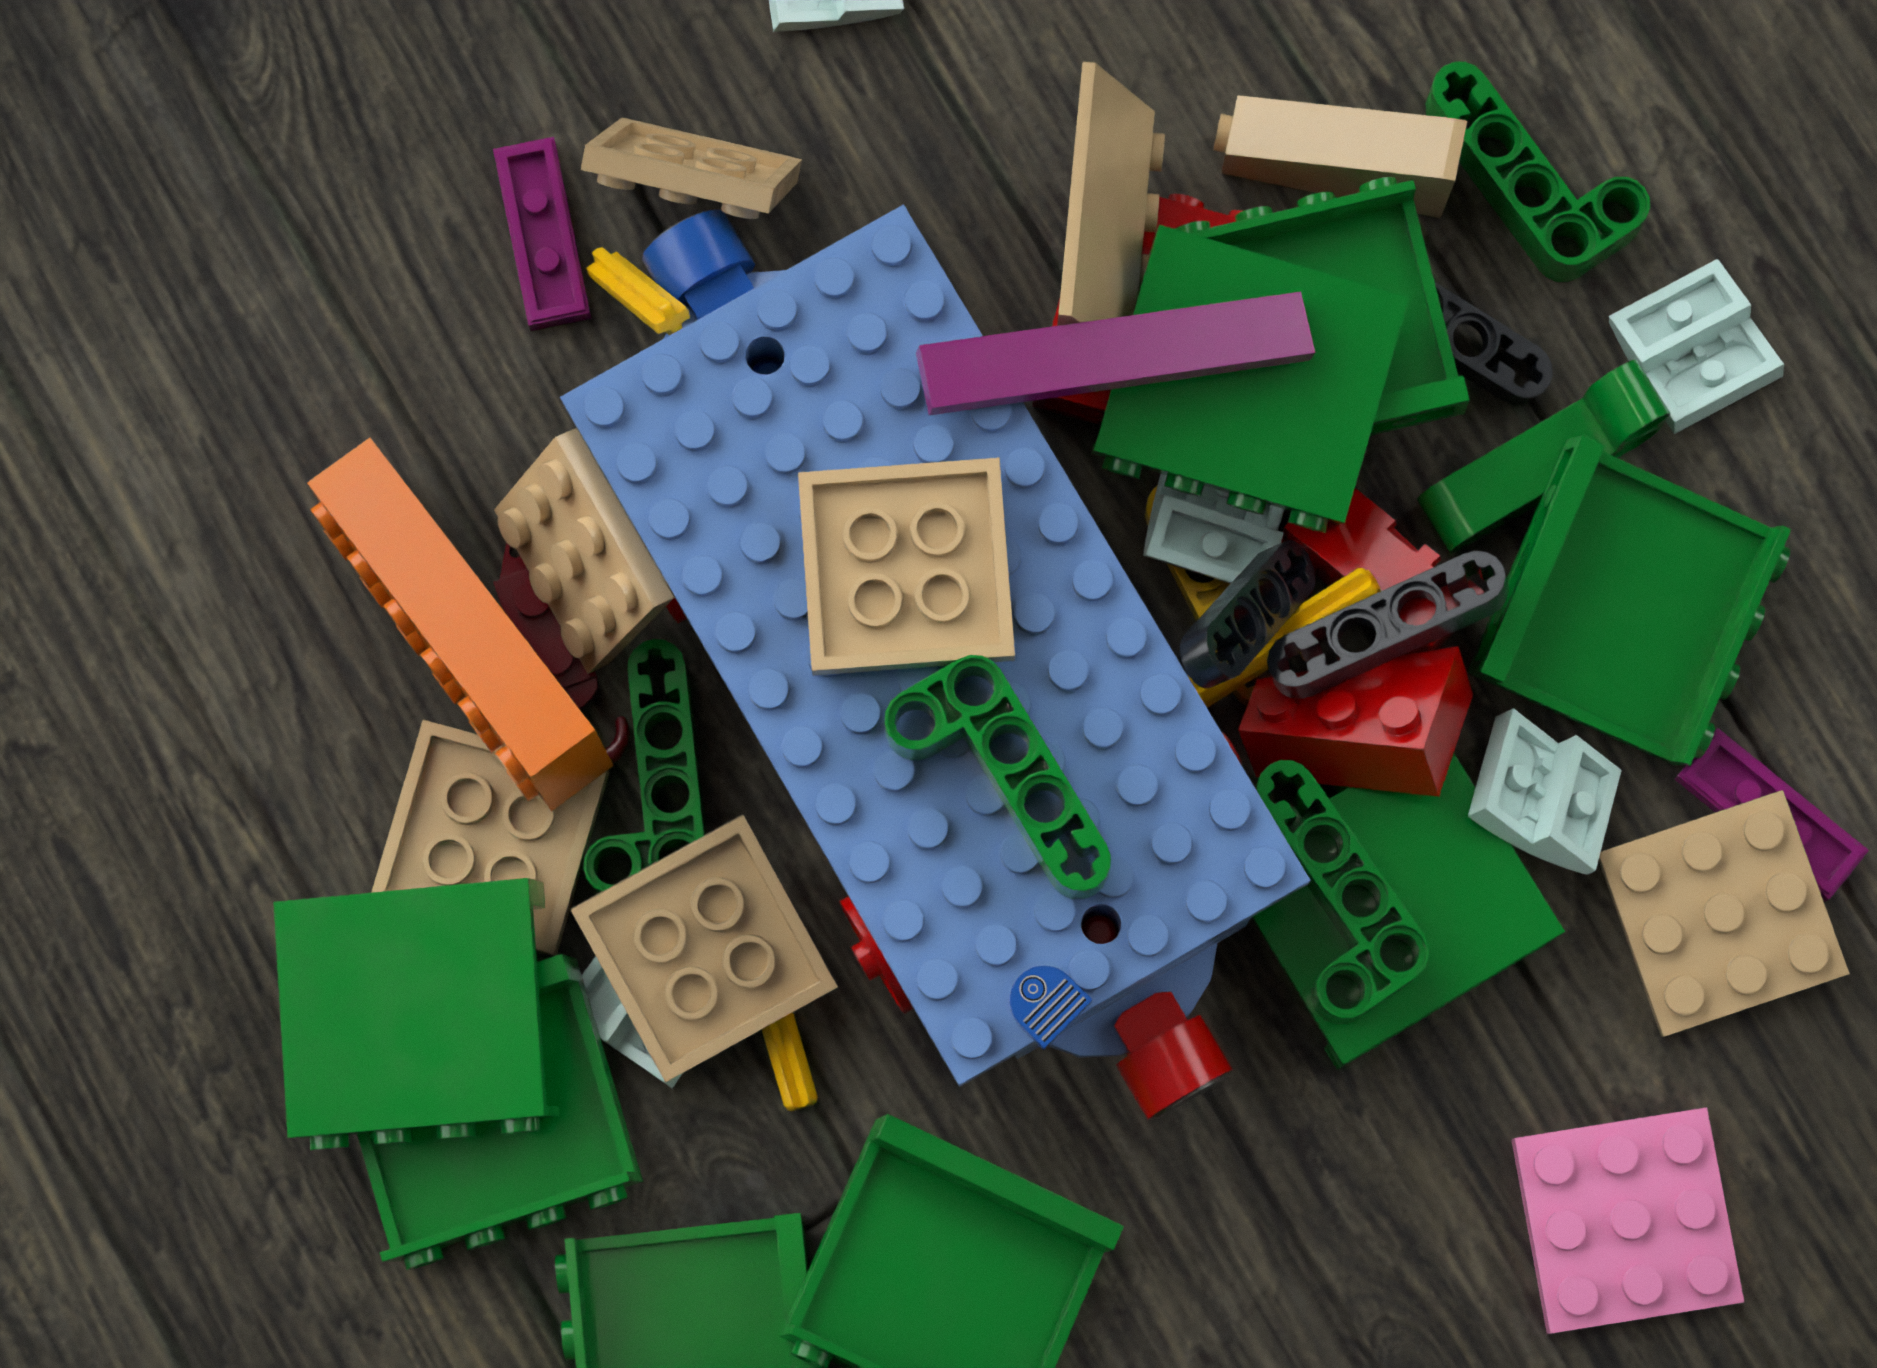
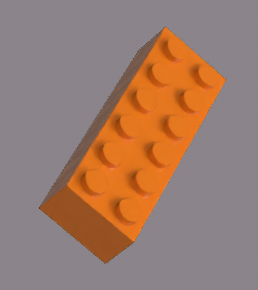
(457, 627)

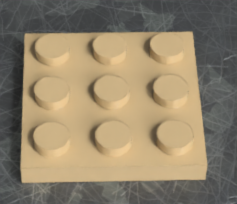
(690, 167)
(582, 552)
(905, 566)
(471, 824)
(1722, 913)
(704, 948)

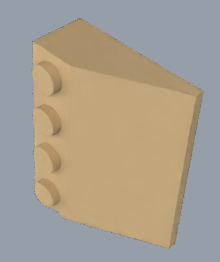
(1108, 200)

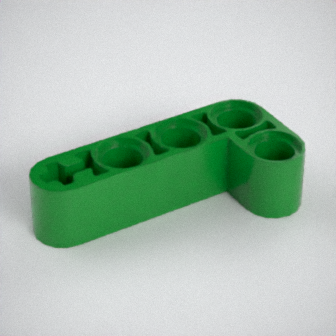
(1528, 167)
(1511, 479)
(657, 766)
(1012, 782)
(1327, 884)

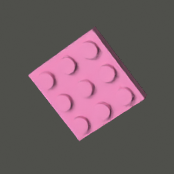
(1627, 1220)

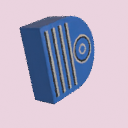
(1046, 1003)

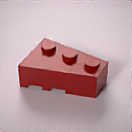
(1373, 544)
(1371, 732)

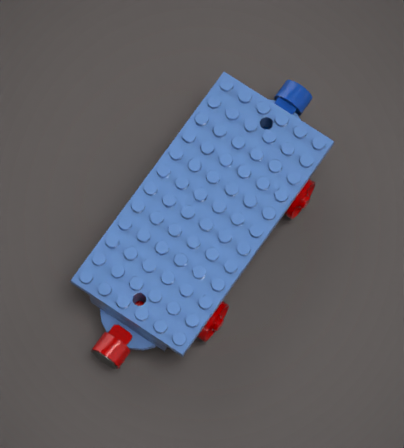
(937, 877)

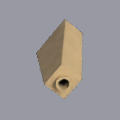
(1341, 148)

